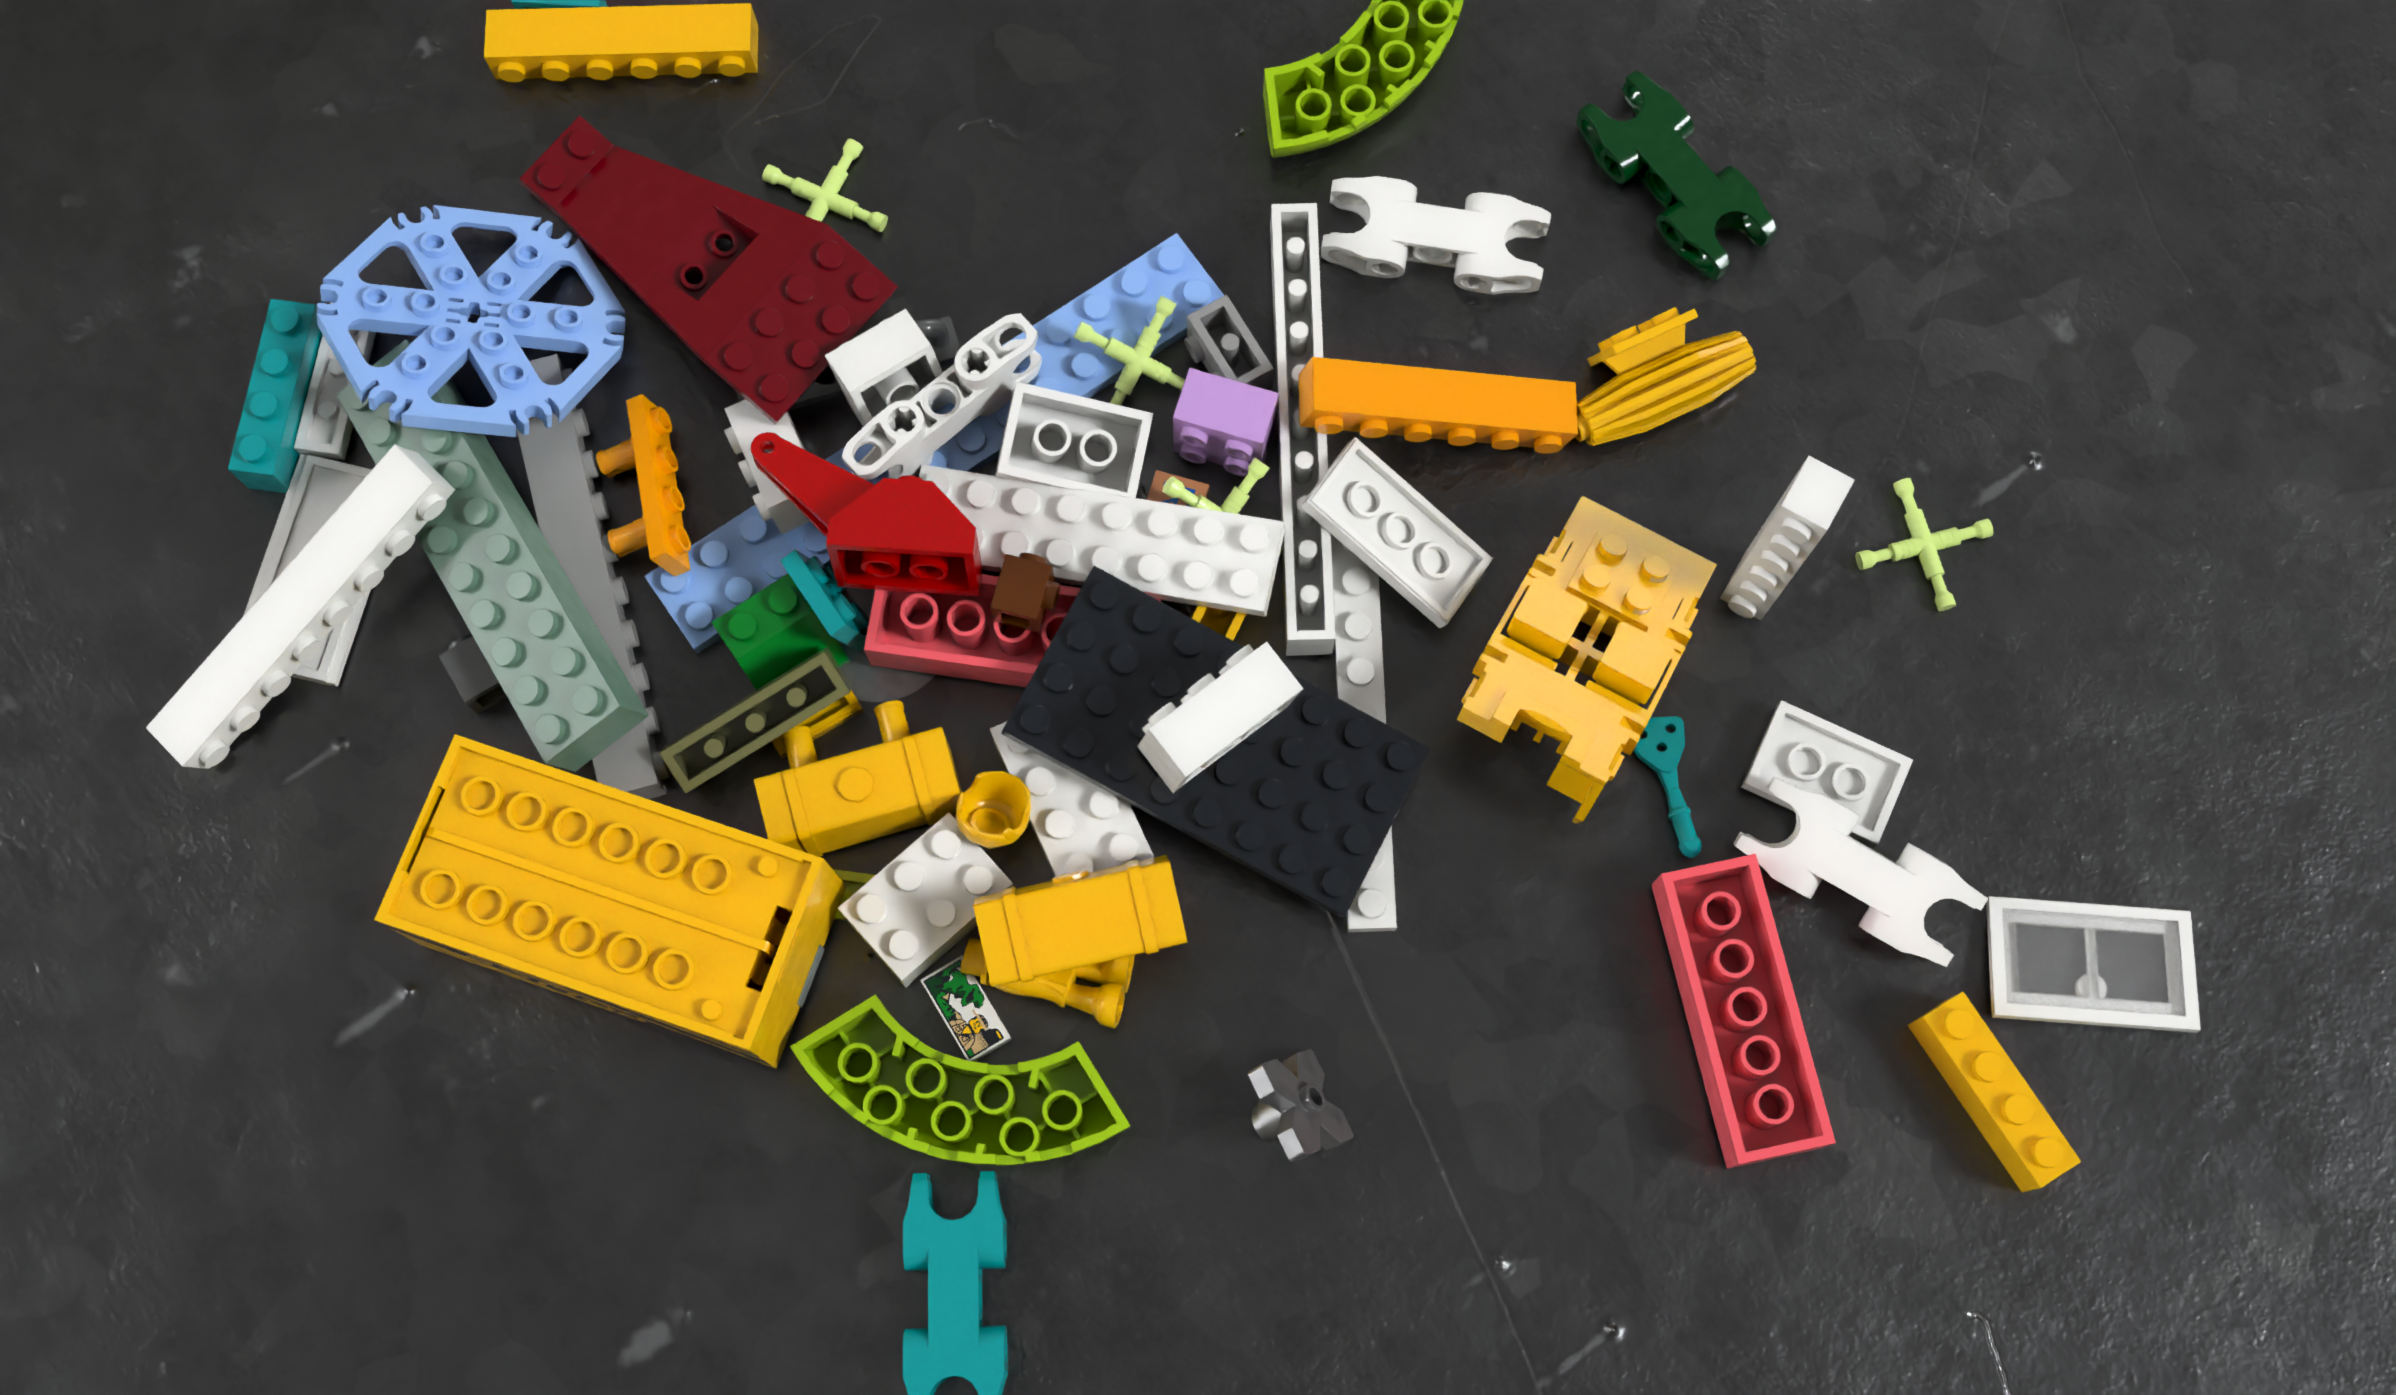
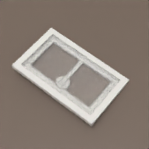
(2092, 964)

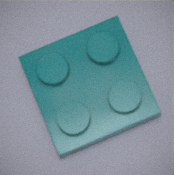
(819, 587)

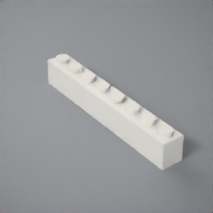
(301, 609)

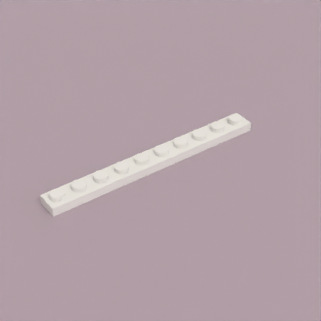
(1362, 685)

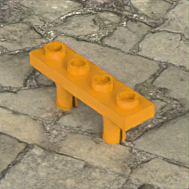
(661, 501)

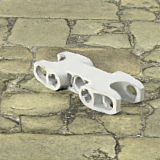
(1435, 235)
(976, 384)
(1894, 891)

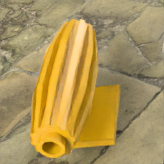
(1659, 376)

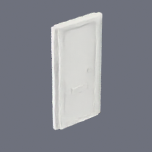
(312, 498)

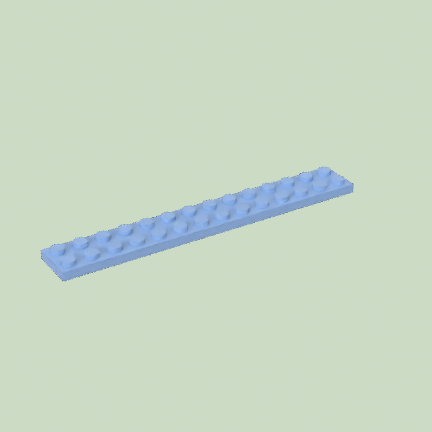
(748, 551)

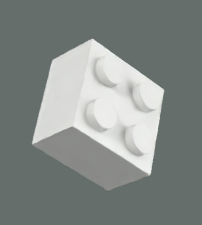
(884, 366)

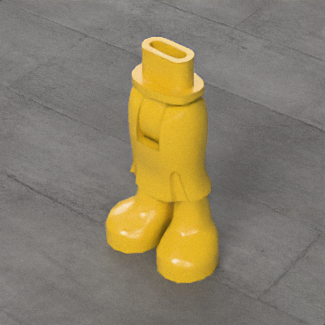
(1061, 988)

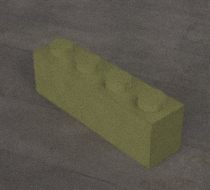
(756, 720)

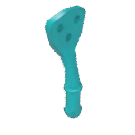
(1666, 765)

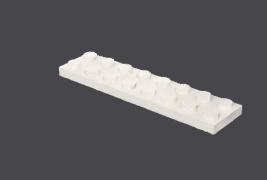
(1149, 544)

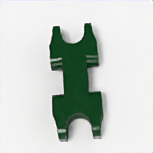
(1693, 195)

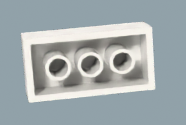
(1072, 817)

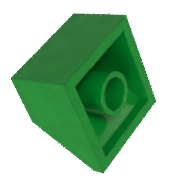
(775, 632)

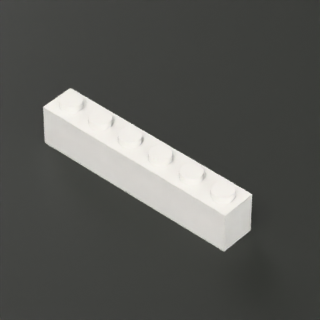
(1786, 538)

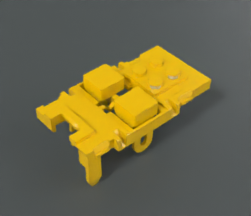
(1619, 584)

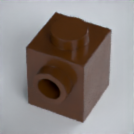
(1024, 592)

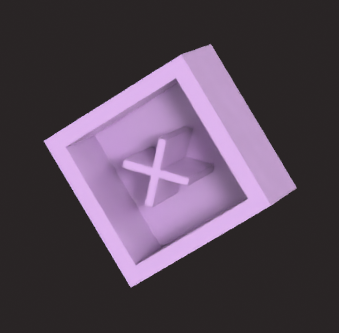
(1224, 421)

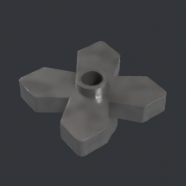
(1295, 1108)

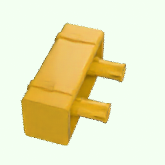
(860, 792)
(1079, 920)

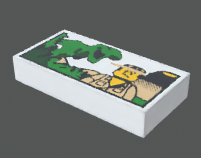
(966, 1010)

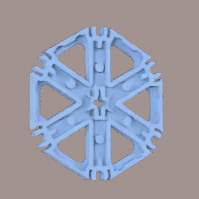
(448, 339)

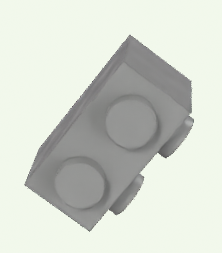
(1226, 345)

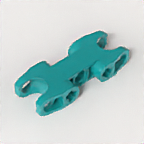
(954, 1259)

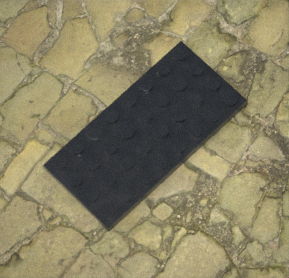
(1291, 801)

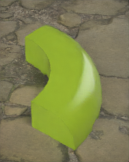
(1358, 78)
(955, 1104)

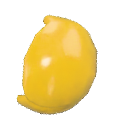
(994, 809)

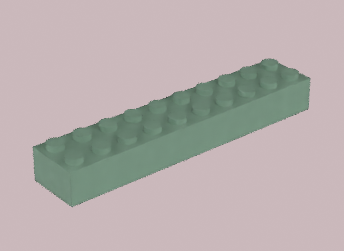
(511, 589)

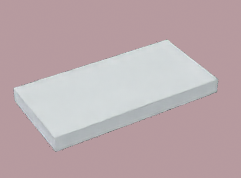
(1397, 532)

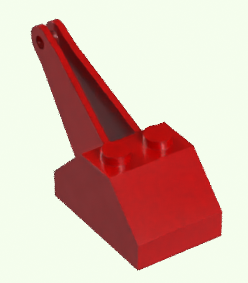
(877, 534)

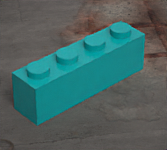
(276, 397)

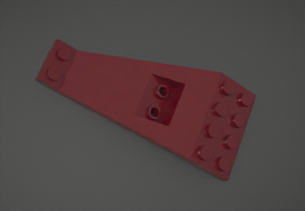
(761, 308)

